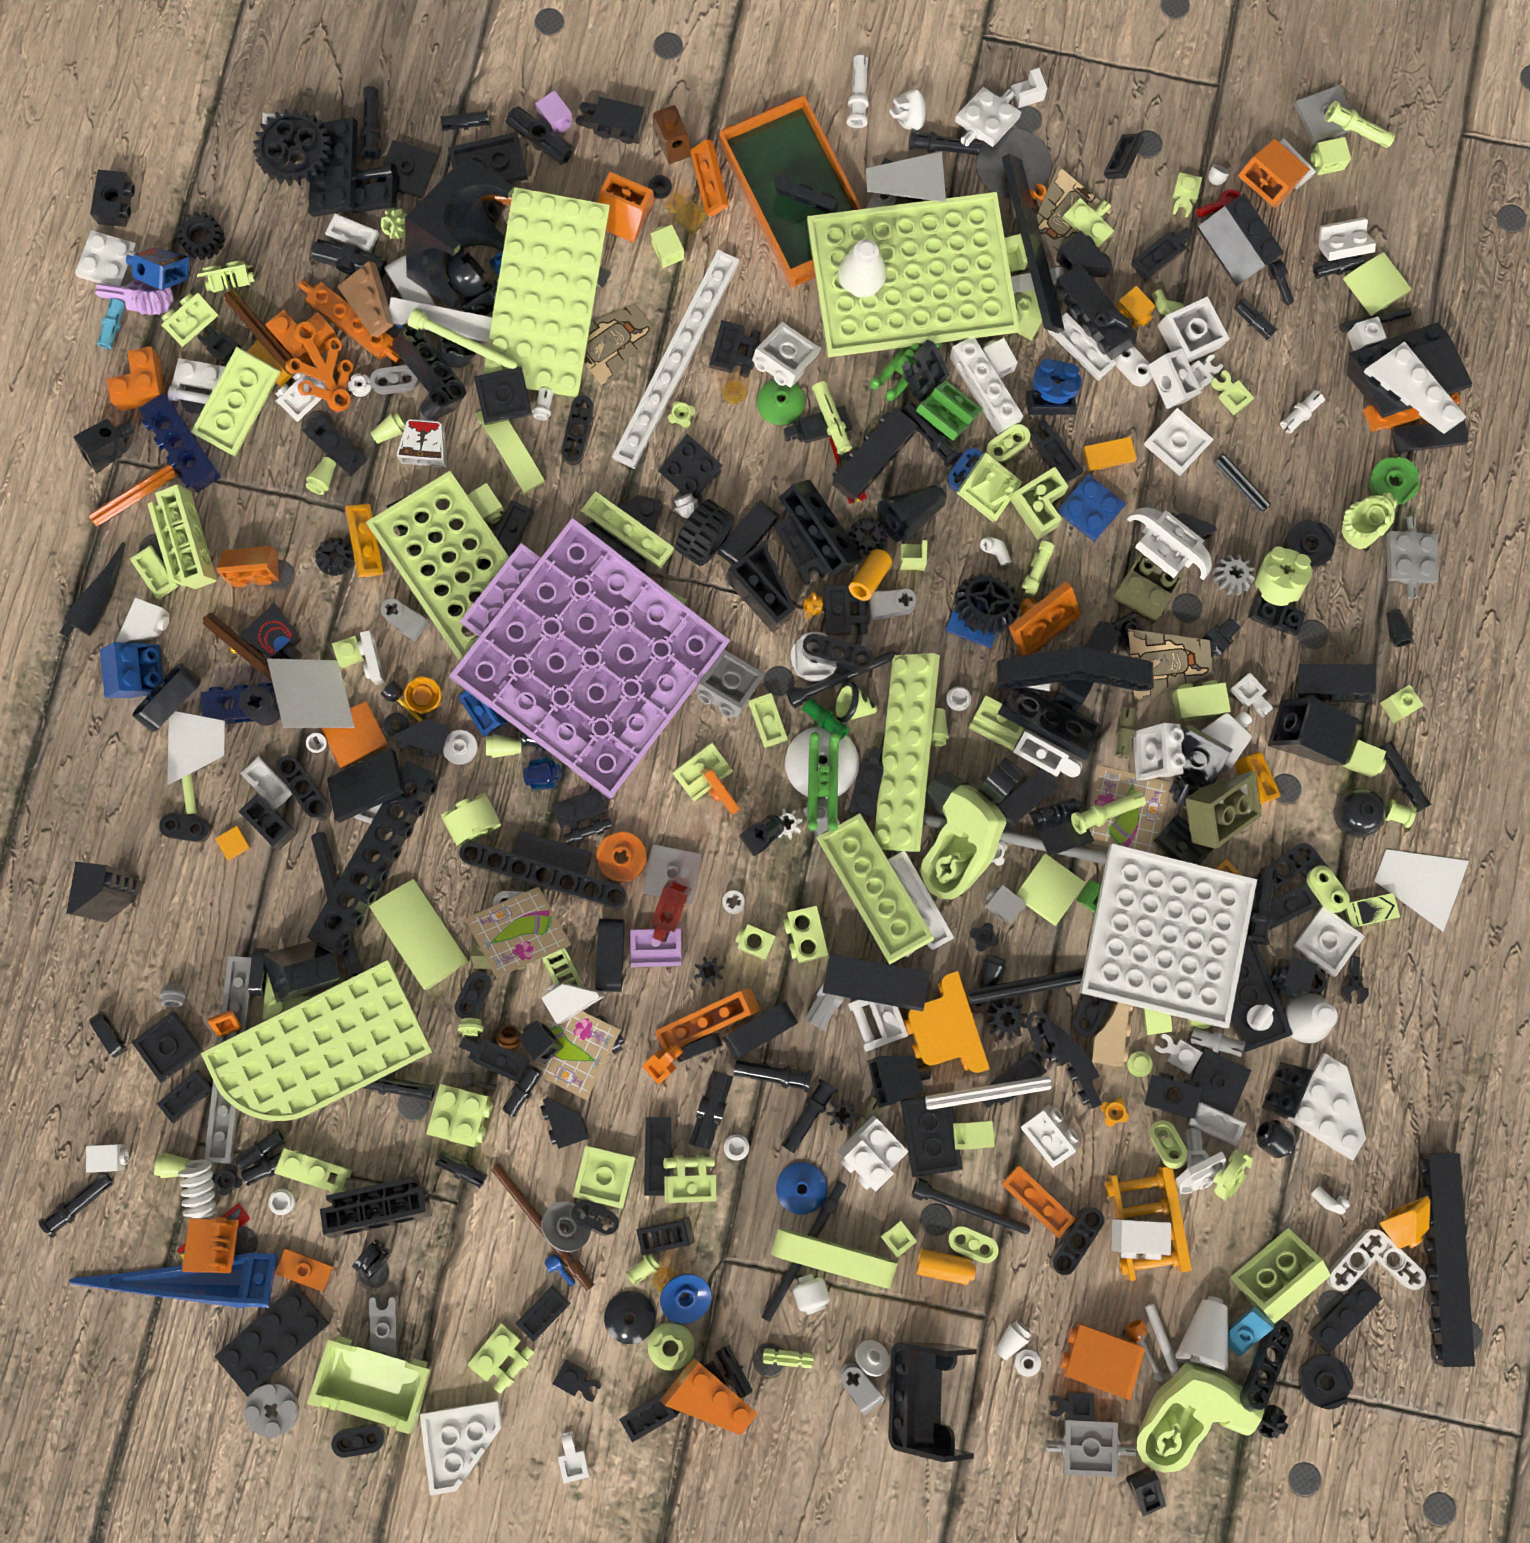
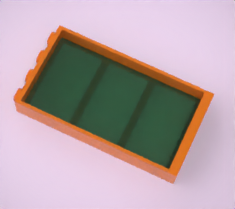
(791, 144)

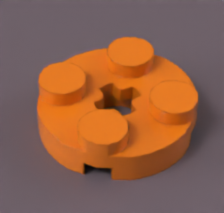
(616, 844)

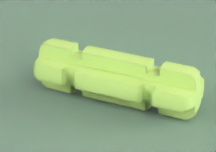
(788, 1358)

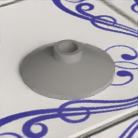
(559, 1216)

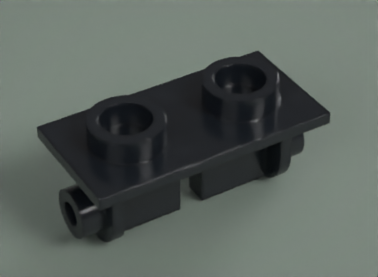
(482, 304)

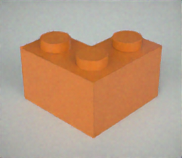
(282, 328)
(142, 384)

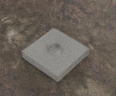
(1313, 111)
(671, 865)

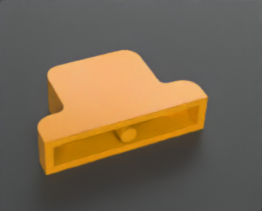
(947, 1028)

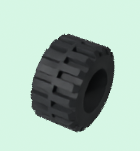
(704, 532)

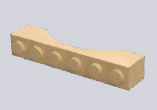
(1108, 1043)

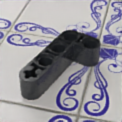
(442, 384)
(1001, 781)

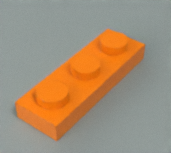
(709, 177)
(1038, 1201)

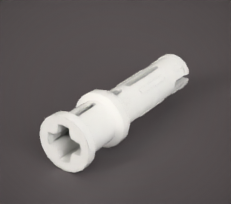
(858, 101)

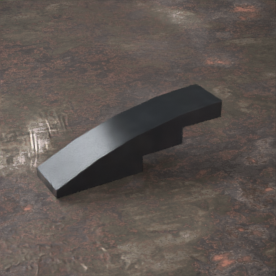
(654, 1413)

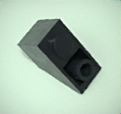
(1082, 251)
(424, 735)
(566, 1123)

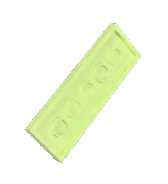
(875, 889)

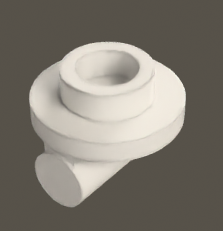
(1260, 1017)

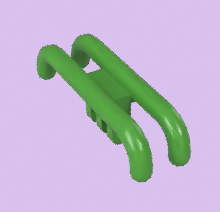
(903, 356)
(823, 782)

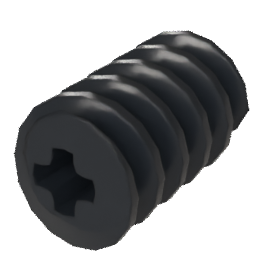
(259, 705)

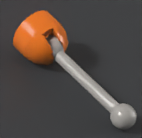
(1138, 1332)

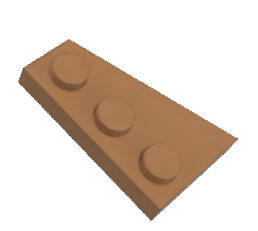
(367, 299)

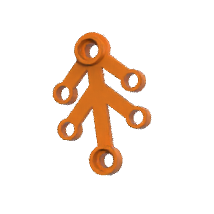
(323, 369)

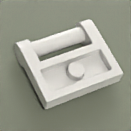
(194, 375)
(887, 1019)

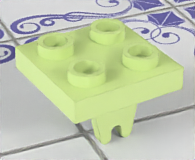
(989, 487)

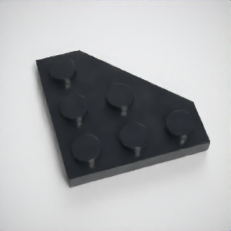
(643, 510)

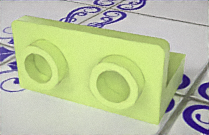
(189, 319)

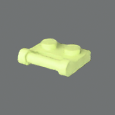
(1039, 565)

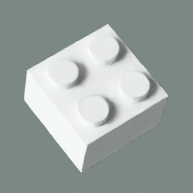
(1194, 330)

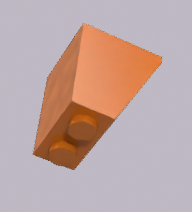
(1102, 1360)

